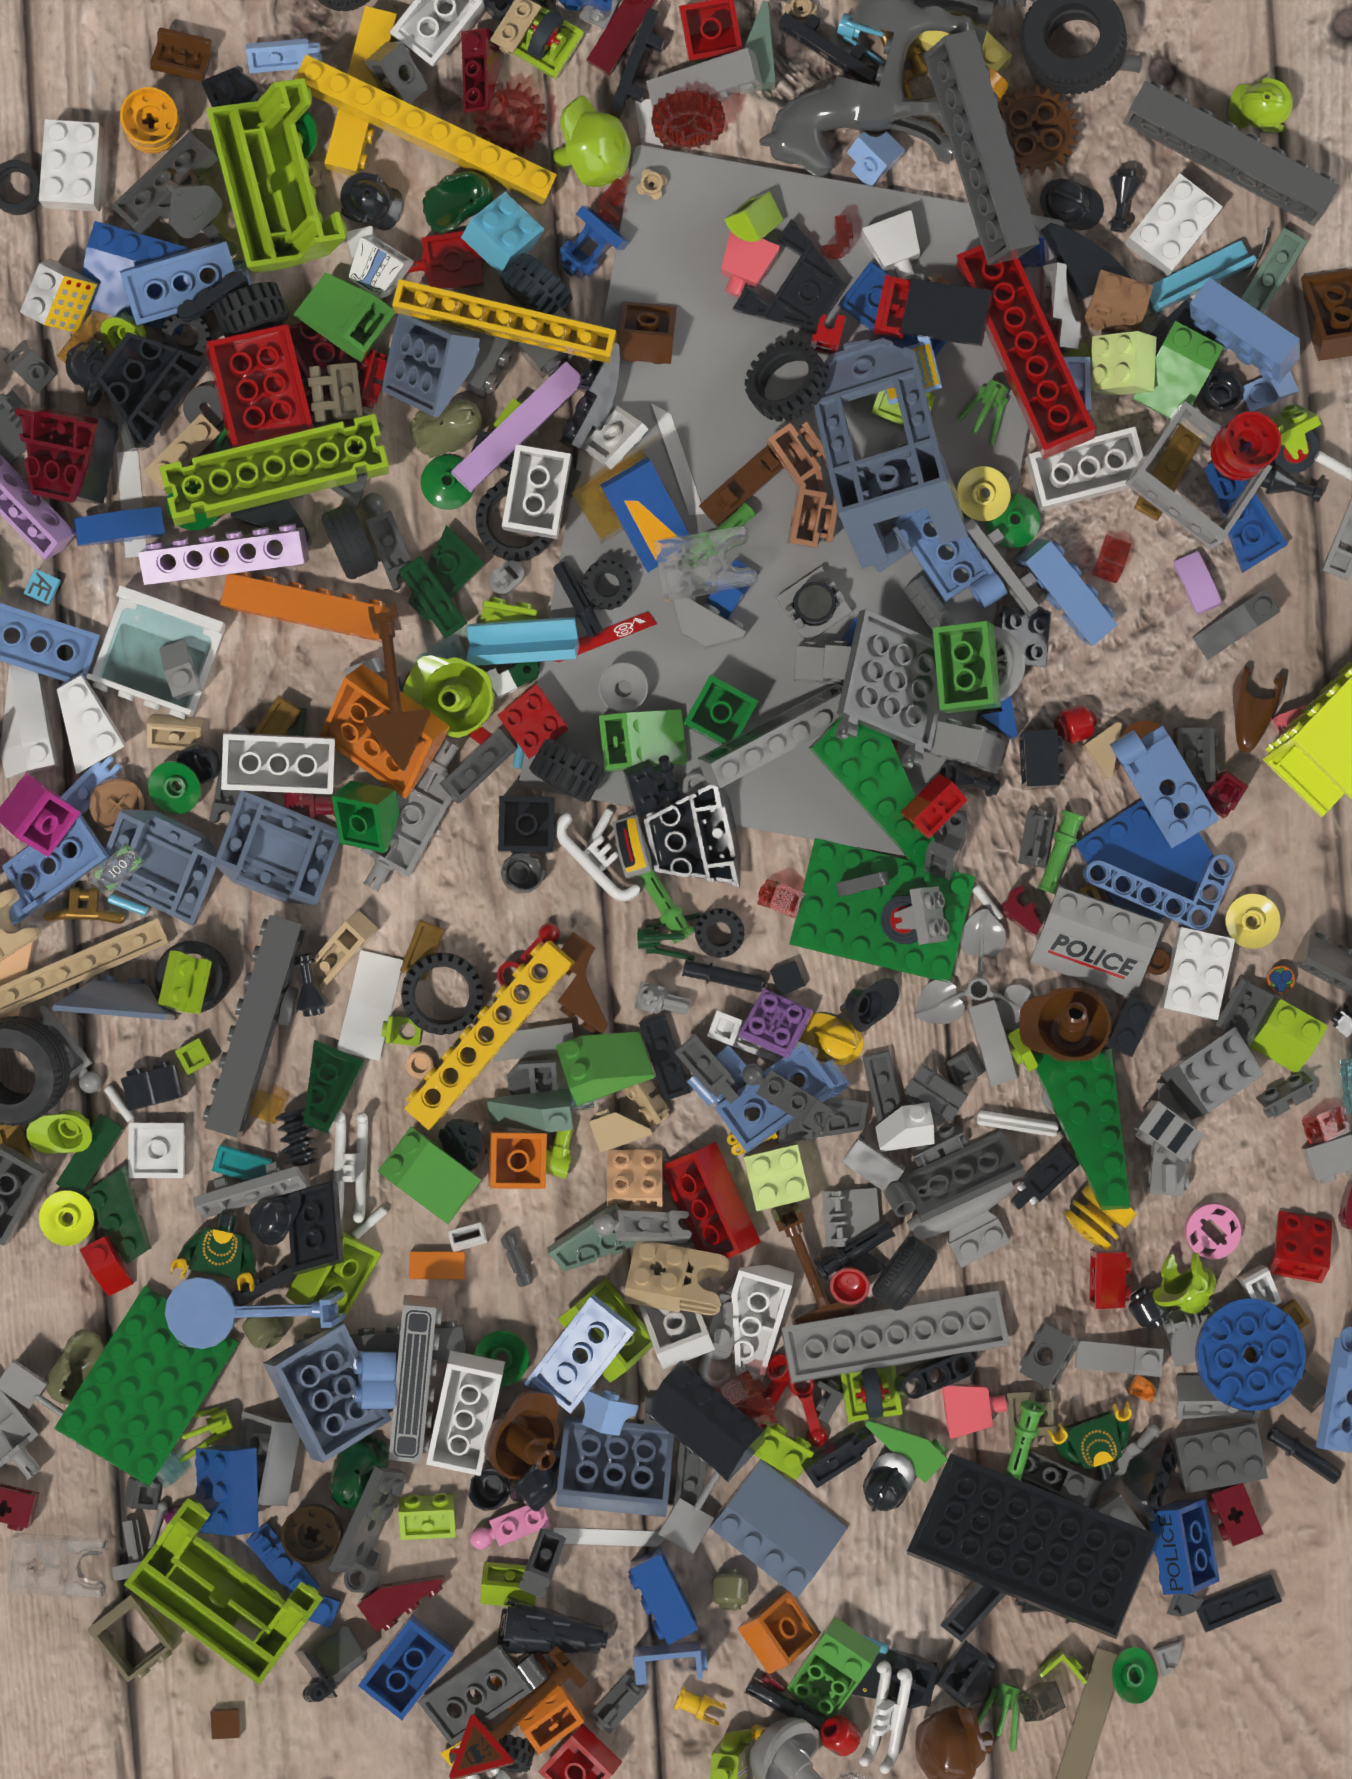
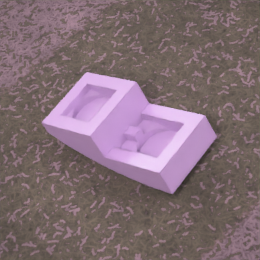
(1197, 583)

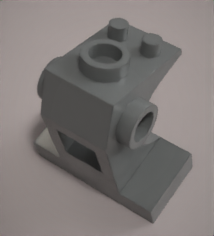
(943, 856)

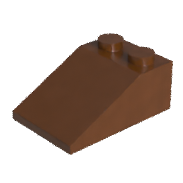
(1329, 313)

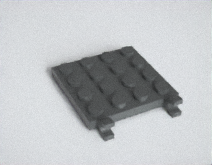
(891, 686)

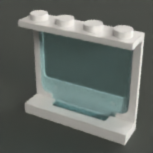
(131, 652)

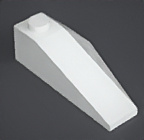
(26, 729)
(758, 1309)

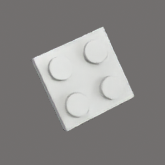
(616, 437)
(156, 1150)

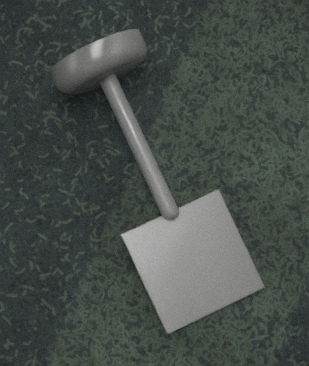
(26, 1388)
(688, 1523)

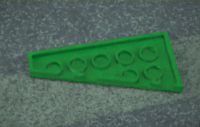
(1089, 1115)

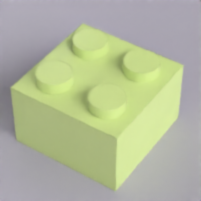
(1123, 363)
(776, 1177)

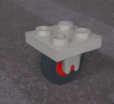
(916, 917)

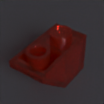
(748, 1397)

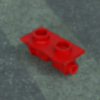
(371, 368)

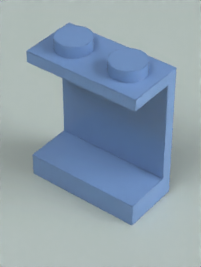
(664, 1652)

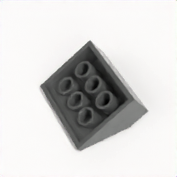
(1325, 961)

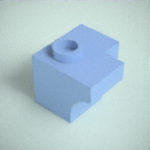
(874, 156)
(607, 1411)

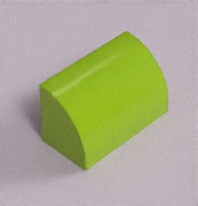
(754, 218)

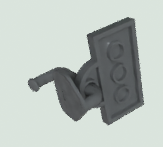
(176, 192)

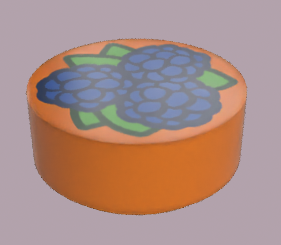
(1280, 979)

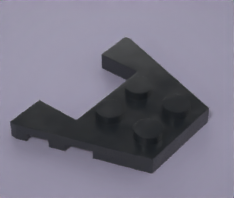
(805, 293)

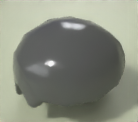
(522, 873)

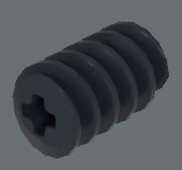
(297, 1138)

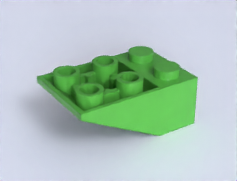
(346, 315)
(642, 737)
(833, 1668)

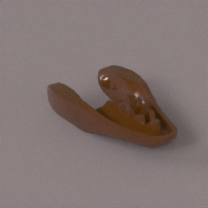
(1251, 712)

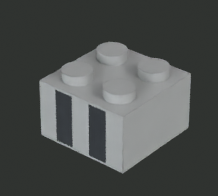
(1166, 1130)

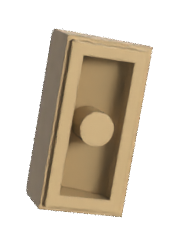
(173, 732)

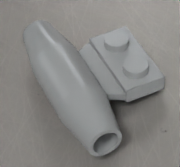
(969, 1226)

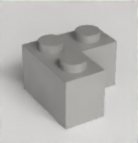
(821, 664)
(970, 746)

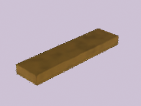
(1171, 466)

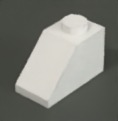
(906, 1128)

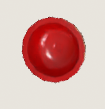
(849, 1285)

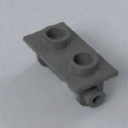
(1036, 838)
(1297, 1087)
(948, 1137)
(617, 1704)

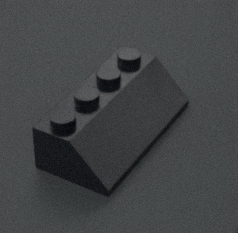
(705, 1421)

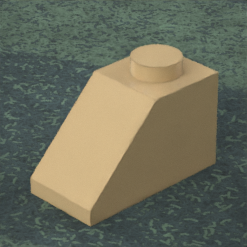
(616, 1130)

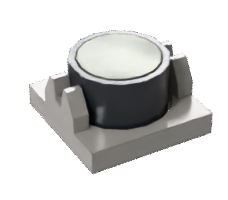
(813, 603)

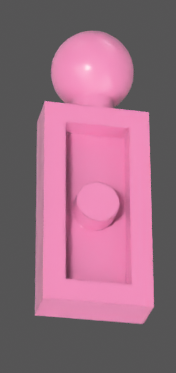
(510, 1527)

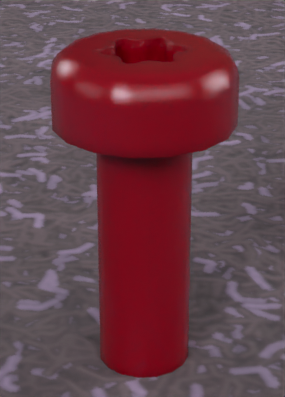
(769, 1678)

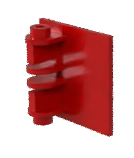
(533, 720)

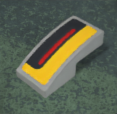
(631, 846)

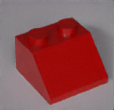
(710, 28)
(1108, 1279)
(581, 1758)

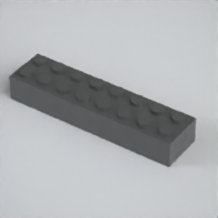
(981, 147)
(1231, 153)
(255, 1026)

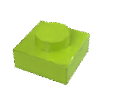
(193, 1056)

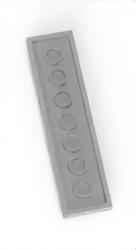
(894, 1336)

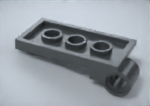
(356, 1548)
(516, 1680)

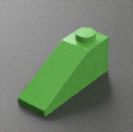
(923, 1454)

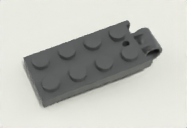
(955, 1178)

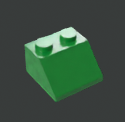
(365, 815)

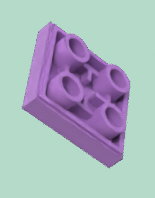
(776, 1023)

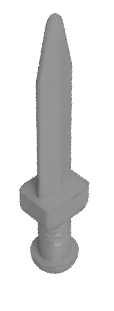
(1132, 1450)

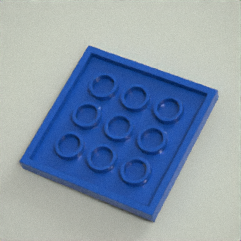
(1138, 847)

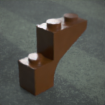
(578, 996)

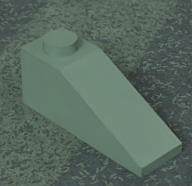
(761, 43)
(533, 1111)

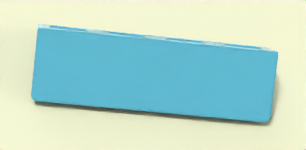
(1192, 278)
(522, 641)

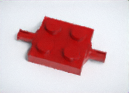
(449, 262)

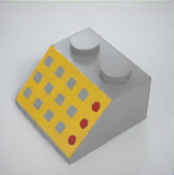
(58, 296)

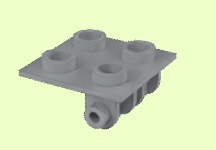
(849, 1214)
(1183, 1330)

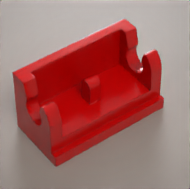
(891, 307)
(827, 339)
(934, 805)

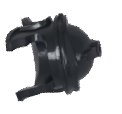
(379, 208)
(83, 364)

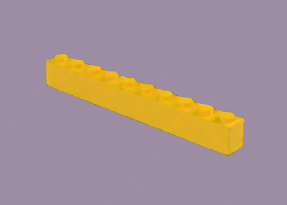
(426, 130)

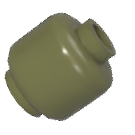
(263, 1331)
(730, 1590)

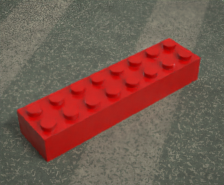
(1029, 354)

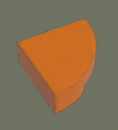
(1142, 1388)

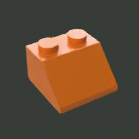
(517, 1160)
(778, 1632)

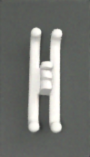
(594, 860)
(352, 1166)
(888, 1716)

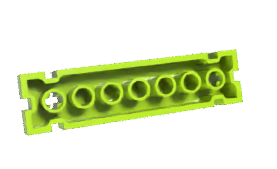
(274, 469)

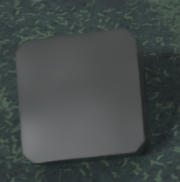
(341, 1653)

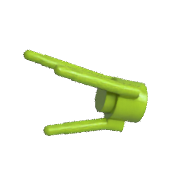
(218, 1423)

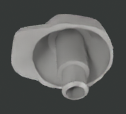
(785, 1751)

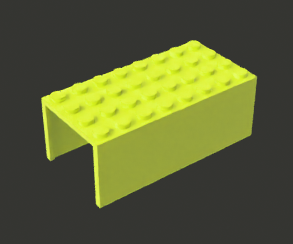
(1317, 747)

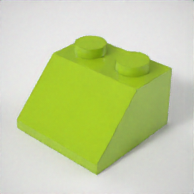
(1288, 1036)

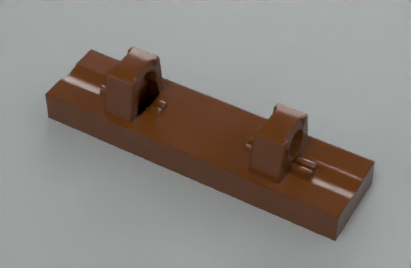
(741, 486)

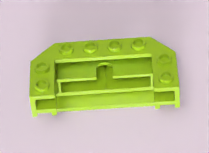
(271, 180)
(218, 1598)

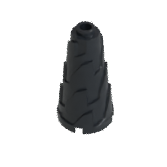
(539, 1630)

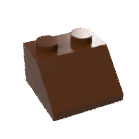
(646, 332)

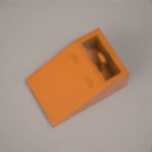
(551, 1718)

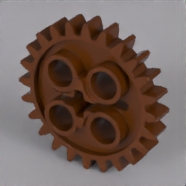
(1028, 107)

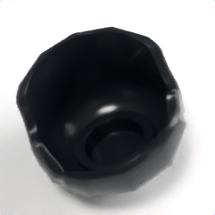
(1222, 391)
(202, 760)
(489, 1489)

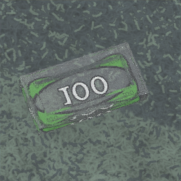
(116, 869)

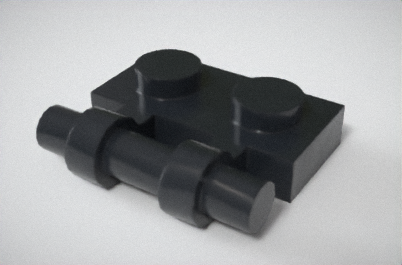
(643, 786)

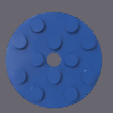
(1278, 1350)

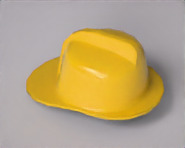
(834, 1038)

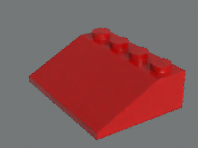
(258, 385)

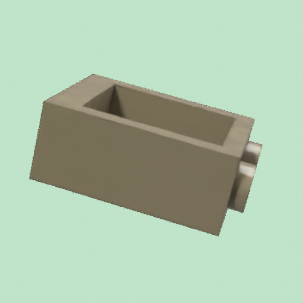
(113, 1653)

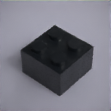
(1040, 759)
(526, 824)

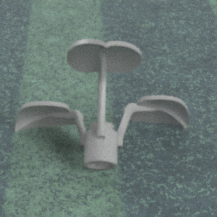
(941, 1002)

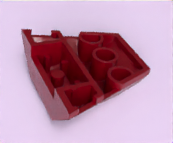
(311, 351)
(57, 451)

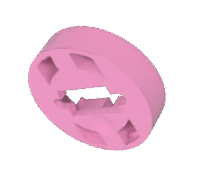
(1202, 1240)

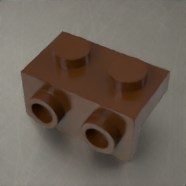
(181, 54)

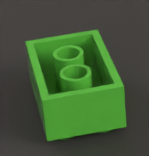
(966, 667)

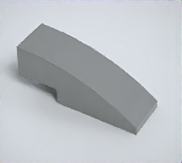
(992, 1043)

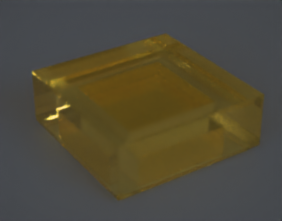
(266, 1106)

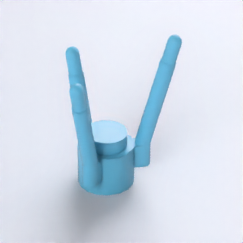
(851, 29)

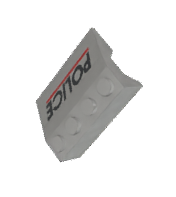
(1096, 941)

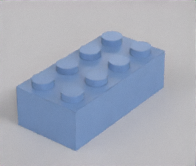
(1244, 331)

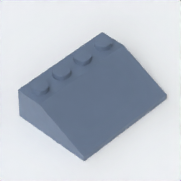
(428, 363)
(317, 1391)
(615, 1471)
(778, 1527)

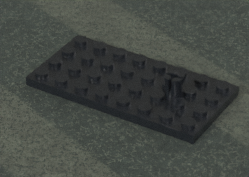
(1033, 1545)

